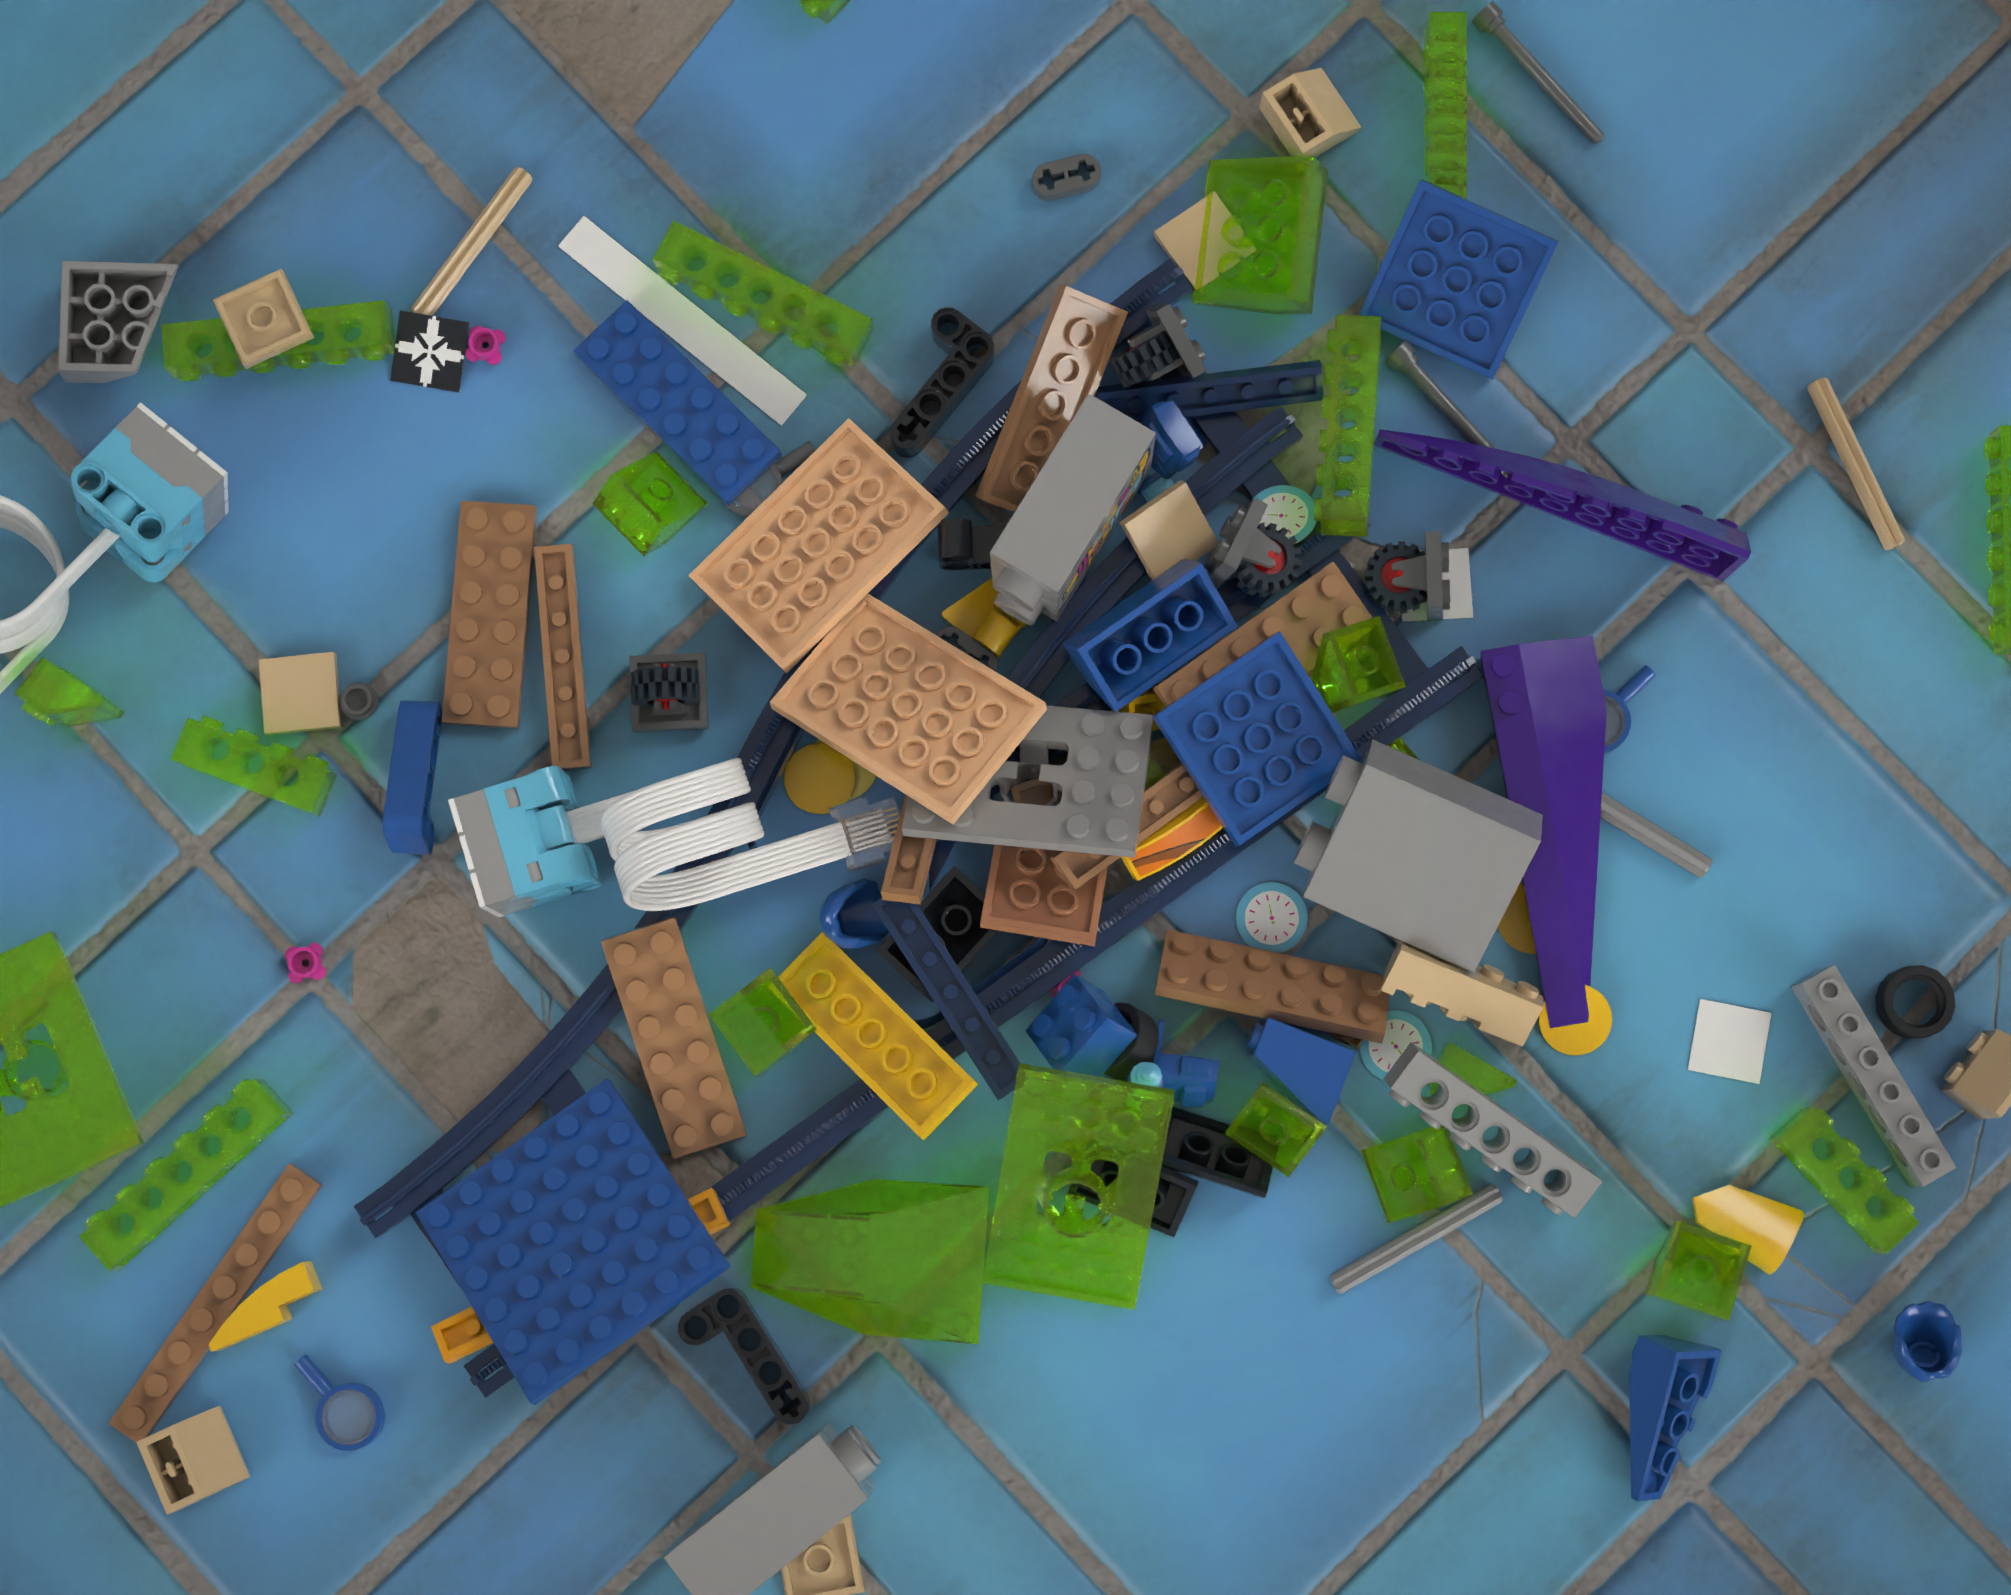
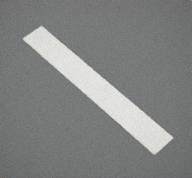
(682, 320)

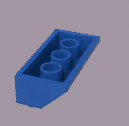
(1150, 634)

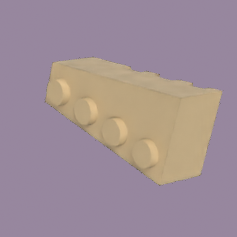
(1485, 995)

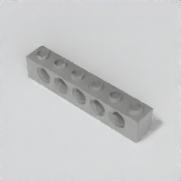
(1873, 1077)
(1575, 1180)

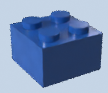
(1081, 1029)

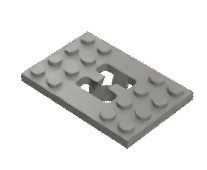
(1098, 785)

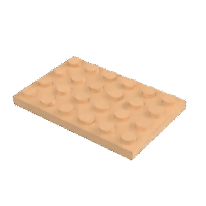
(818, 545)
(909, 707)

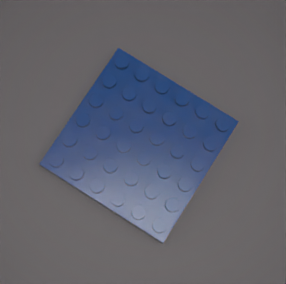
(572, 1241)

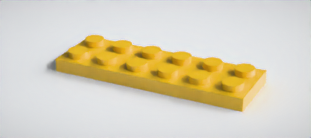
(876, 1037)

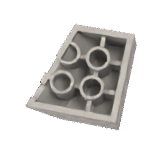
(108, 317)

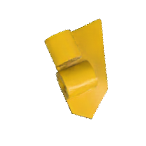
(983, 619)
(1750, 1220)

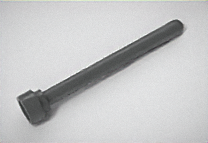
(1492, 22)
(1405, 361)

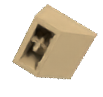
(1308, 113)
(193, 1459)

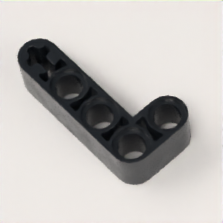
(936, 389)
(966, 545)
(751, 1359)

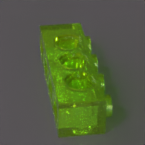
(196, 752)
(1796, 1143)

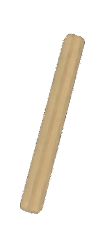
(472, 242)
(1856, 464)

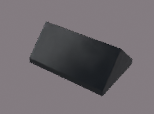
(955, 914)
(1204, 1151)
(1171, 1199)

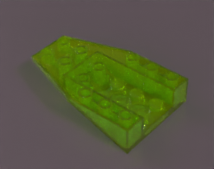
(880, 1257)

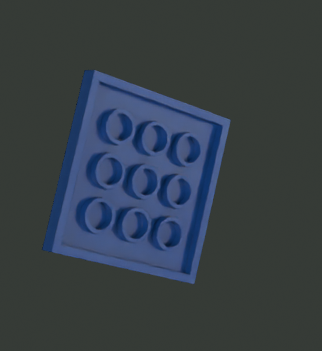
(1458, 278)
(1256, 738)

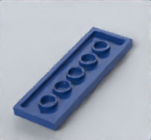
(677, 402)

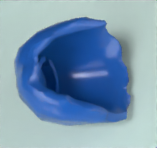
(849, 916)
(1927, 1341)

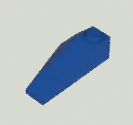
(1664, 1389)

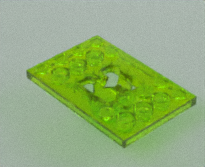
(1089, 1122)
(63, 1126)

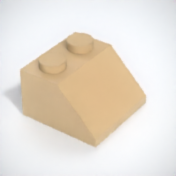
(1984, 1077)

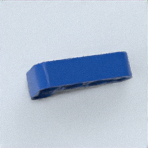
(411, 778)

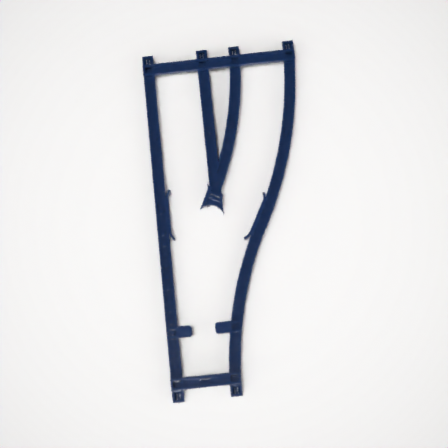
(1241, 460)

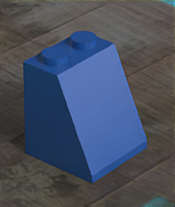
(1301, 1065)

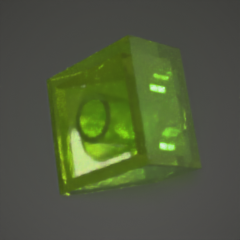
(648, 502)
(1356, 665)
(61, 697)
(763, 1023)
(1275, 1129)
(1416, 1173)
(1698, 1271)

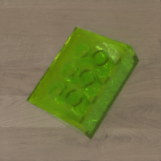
(1281, 215)

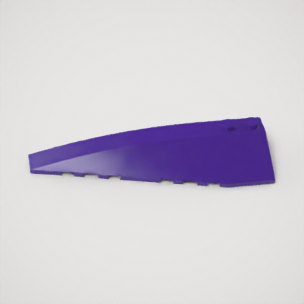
(1585, 500)
(1551, 757)

